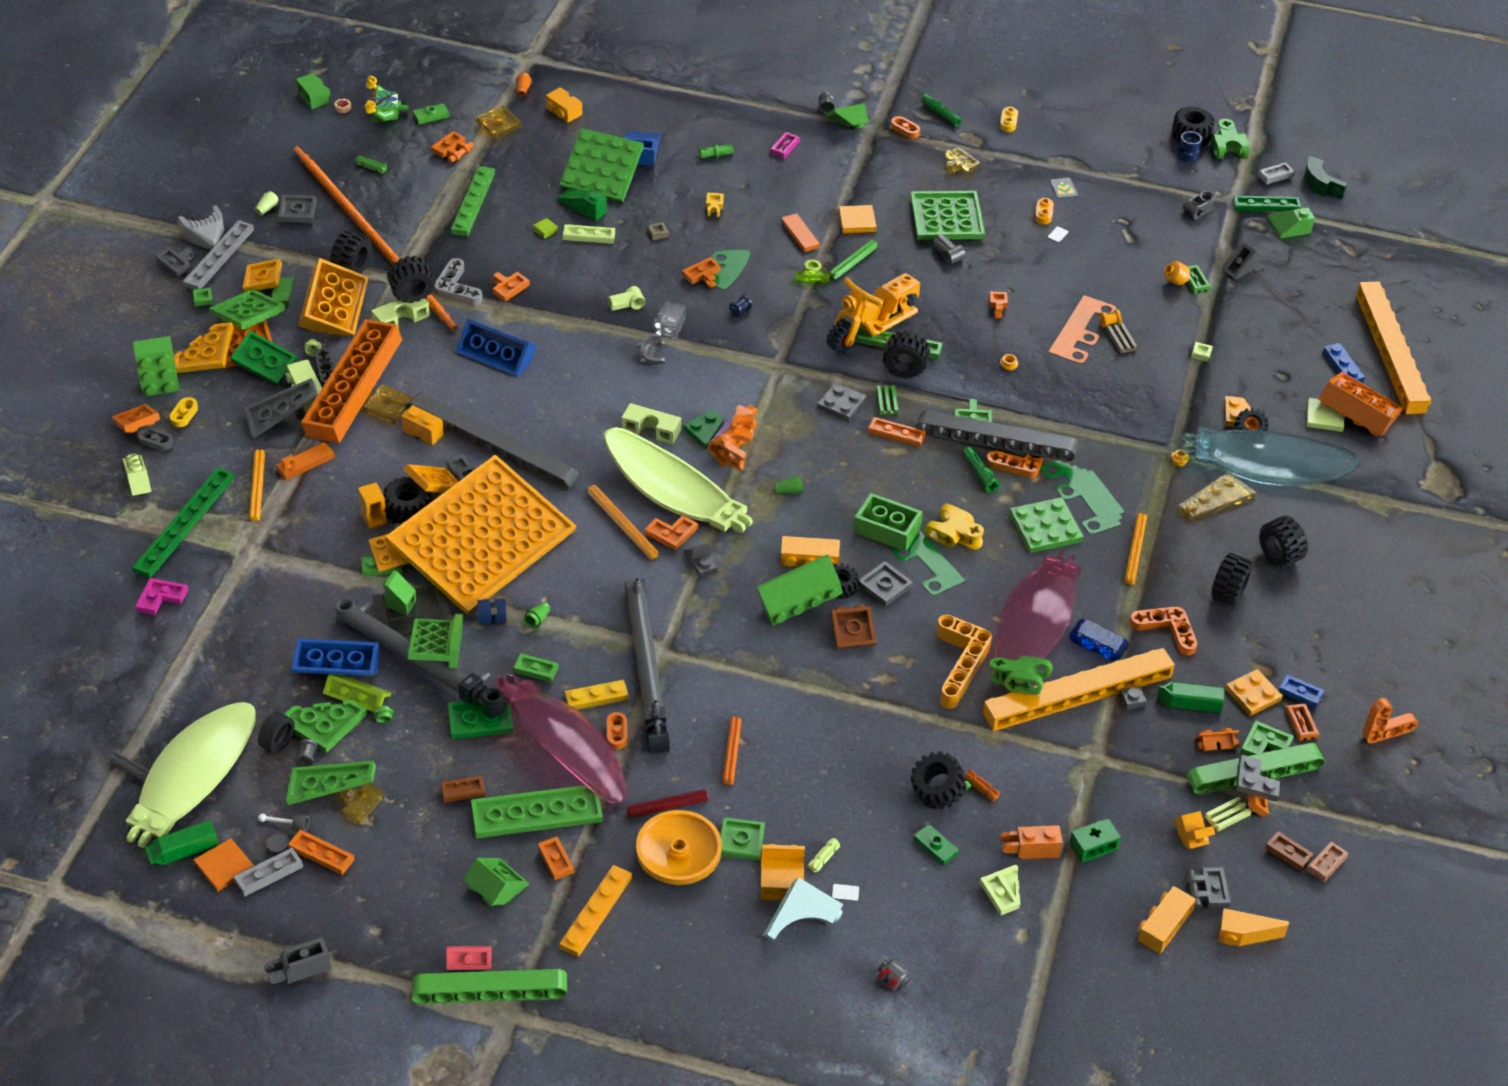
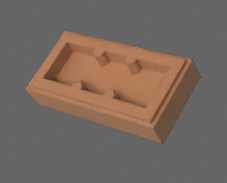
(1327, 862)

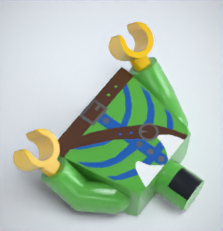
(383, 103)

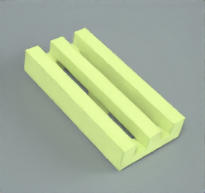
(1225, 811)

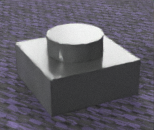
(1133, 697)

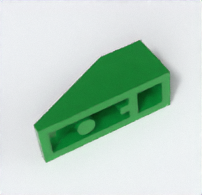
(586, 202)

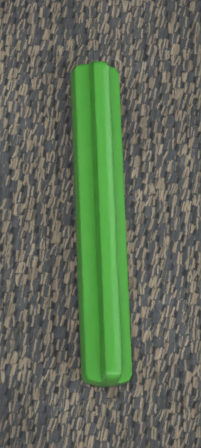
(853, 259)

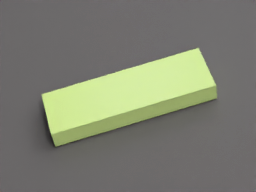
(589, 234)

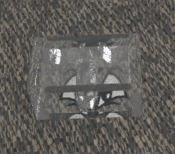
(670, 320)

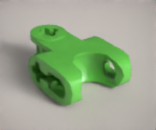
(1228, 140)
(1019, 673)

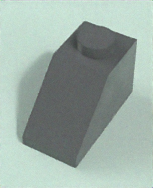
(1243, 261)

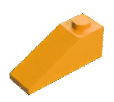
(1245, 928)

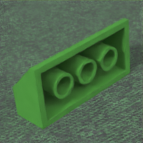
(799, 590)

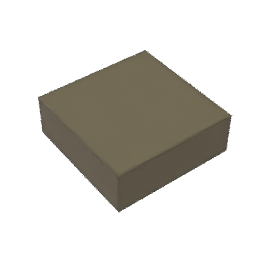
(658, 231)

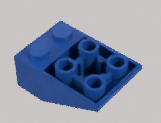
(651, 144)

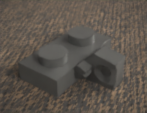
(174, 261)

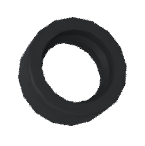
(276, 732)

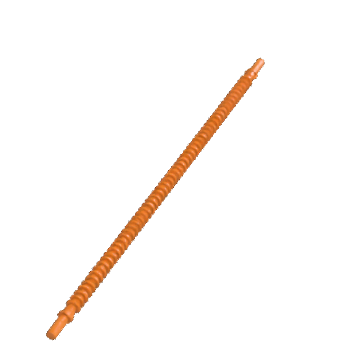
(366, 228)

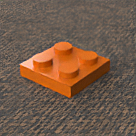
(135, 418)

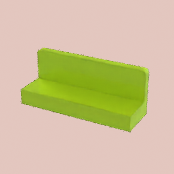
(347, 688)

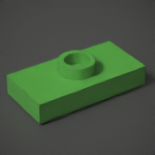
(431, 113)

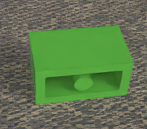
(313, 90)

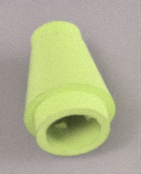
(266, 203)

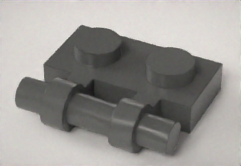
(1214, 885)

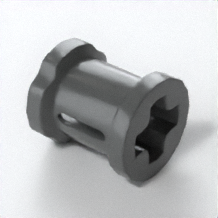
(306, 752)

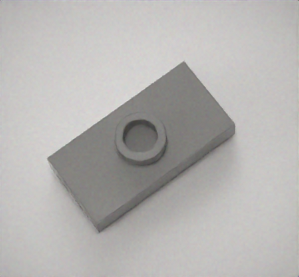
(1276, 173)

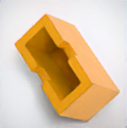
(563, 105)
(422, 424)
(372, 505)

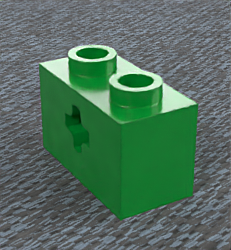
(1094, 840)

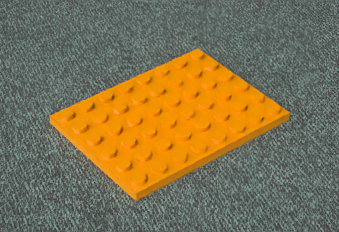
(480, 534)

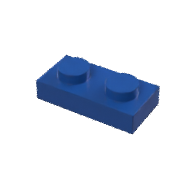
(1301, 691)

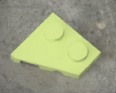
(1003, 889)

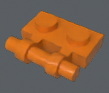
(448, 145)

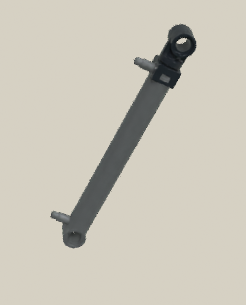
(647, 668)
(468, 686)

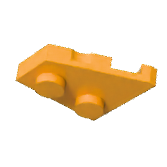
(1232, 408)

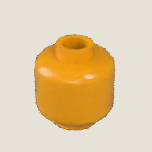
(1177, 273)

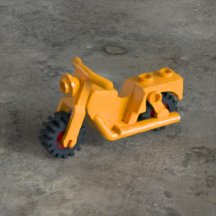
(873, 313)

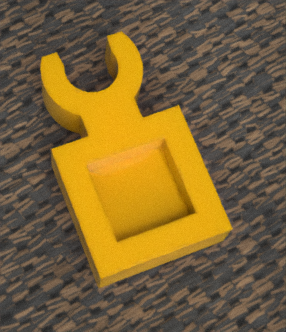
(714, 203)

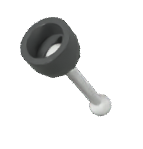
(300, 822)

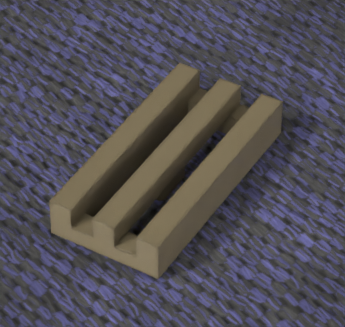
(1124, 337)

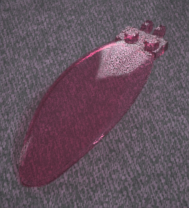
(1038, 610)
(567, 736)

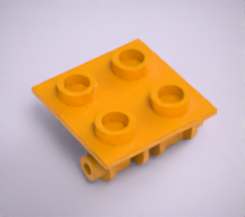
(385, 555)

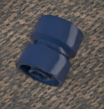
(1189, 146)
(484, 611)

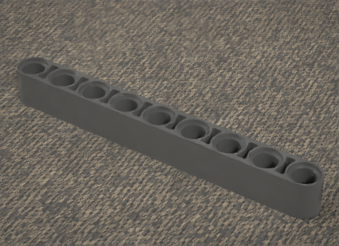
(998, 436)

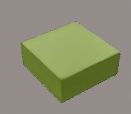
(545, 228)

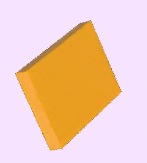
(431, 478)

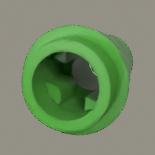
(790, 486)
(536, 615)

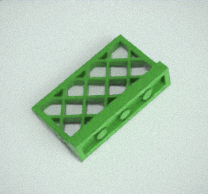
(451, 640)

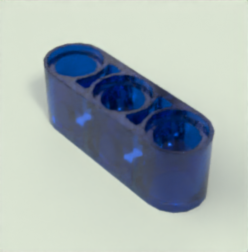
(1099, 640)

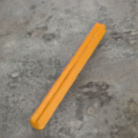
(623, 522)

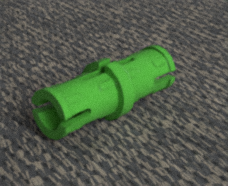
(716, 151)

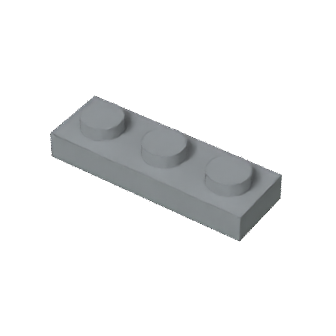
(268, 871)

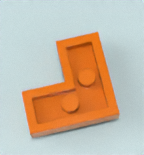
(673, 535)

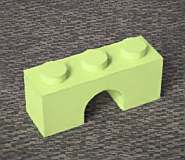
(392, 311)
(638, 418)

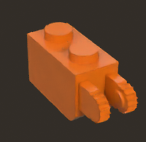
(1033, 842)

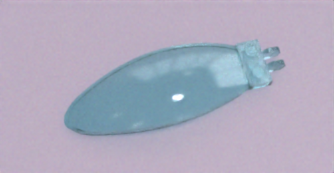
(1271, 456)

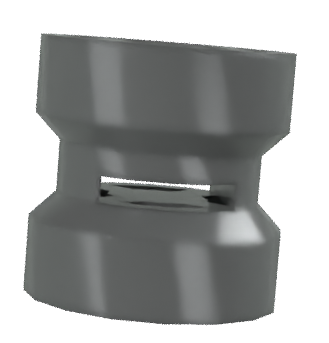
(826, 102)

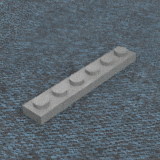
(218, 255)

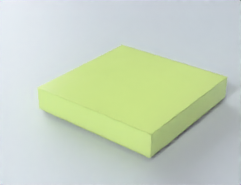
(1323, 417)

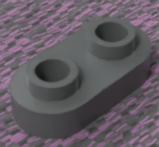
(155, 438)

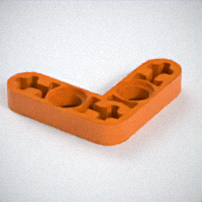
(1022, 467)
(1172, 617)
(1380, 727)

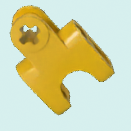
(956, 528)

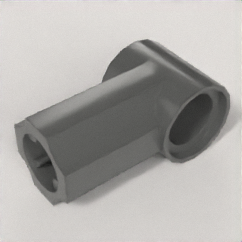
(950, 252)

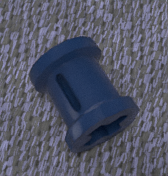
(740, 305)

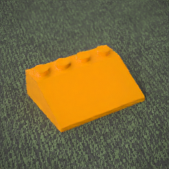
(333, 299)

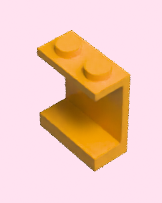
(779, 868)

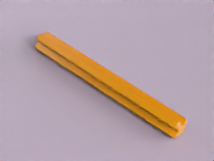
(257, 485)
(1135, 549)

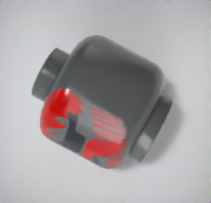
(893, 975)

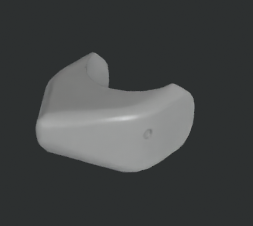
(204, 232)

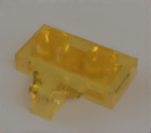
(961, 160)
(360, 802)

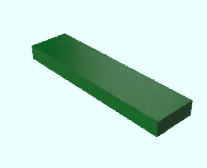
(1265, 203)

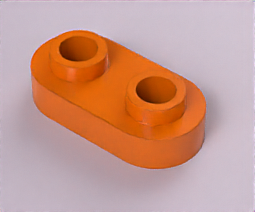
(905, 127)
(617, 730)

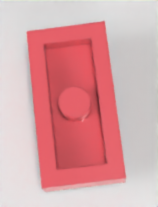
(468, 957)

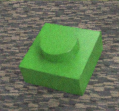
(203, 297)

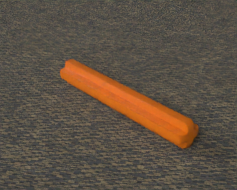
(731, 751)

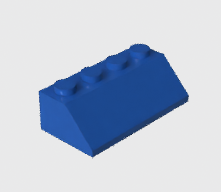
(495, 347)
(336, 657)

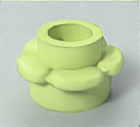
(311, 351)

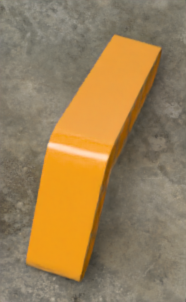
(977, 646)

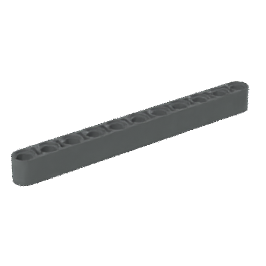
(498, 443)

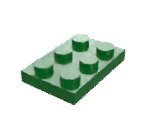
(263, 358)
(471, 721)

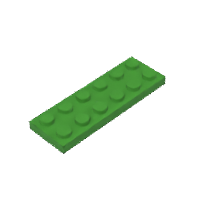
(535, 811)

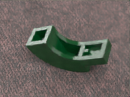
(1321, 182)

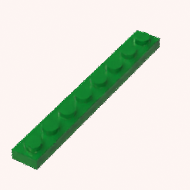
(183, 523)

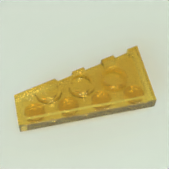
(1216, 496)

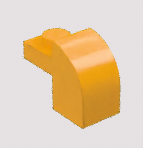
(1192, 830)

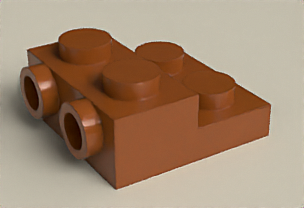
(853, 627)

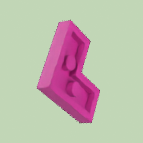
(159, 591)

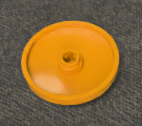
(678, 847)

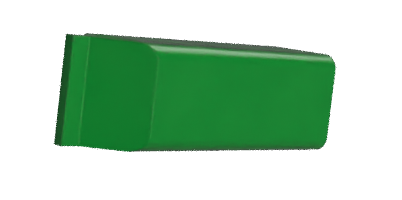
(1192, 697)
(182, 844)

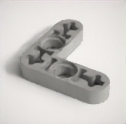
(469, 294)

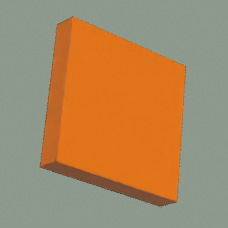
(222, 864)

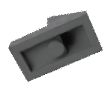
(701, 560)

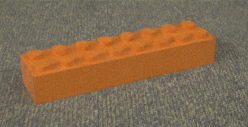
(351, 381)

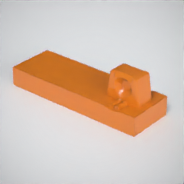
(300, 463)

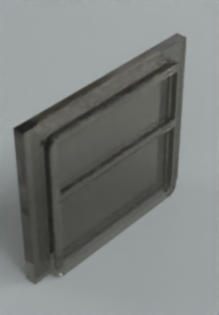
(429, 605)

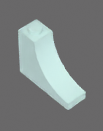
(803, 902)

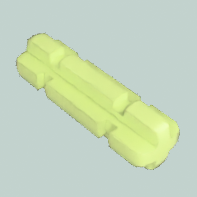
(824, 855)

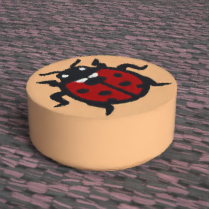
(342, 105)

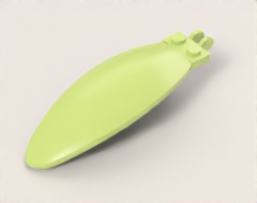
(673, 482)
(190, 770)

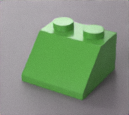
(494, 880)

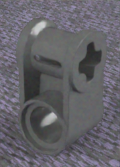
(1199, 204)

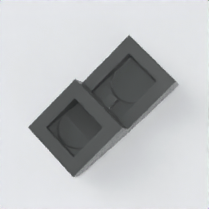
(460, 466)

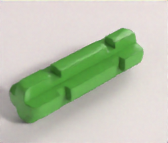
(371, 164)

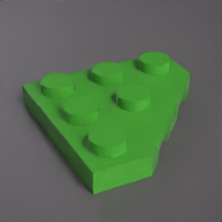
(326, 722)

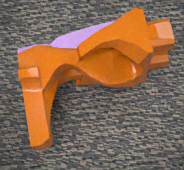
(732, 436)

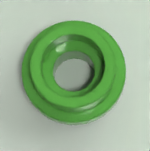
(383, 714)

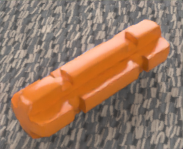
(982, 786)

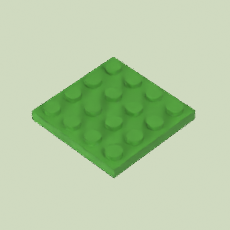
(602, 164)
(947, 213)

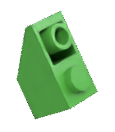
(399, 593)

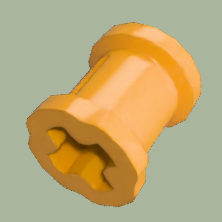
(1110, 318)

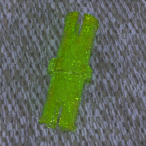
(812, 276)

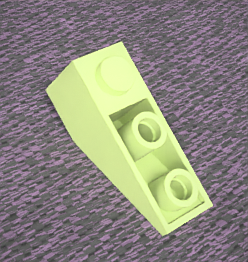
(136, 474)

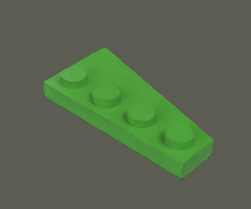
(322, 780)

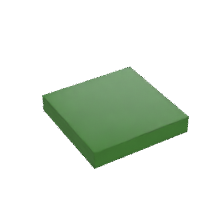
(742, 838)

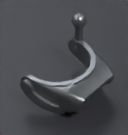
(643, 347)

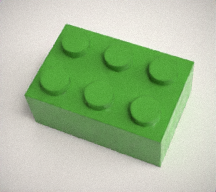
(156, 366)
(888, 522)

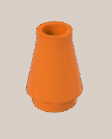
(522, 84)

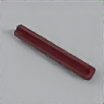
(667, 803)

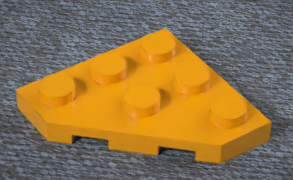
(206, 351)

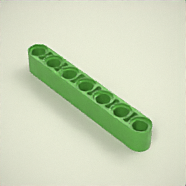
(1273, 765)
(489, 986)

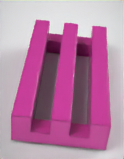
(787, 146)

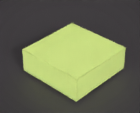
(1201, 351)

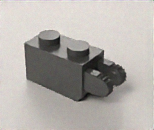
(299, 962)

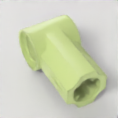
(631, 298)

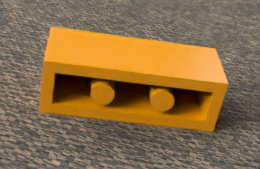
(801, 550)
(1165, 919)

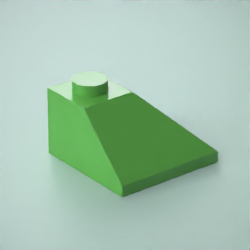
(850, 116)
(1292, 222)

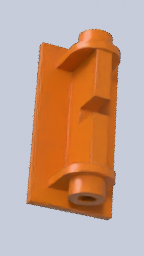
(1209, 740)

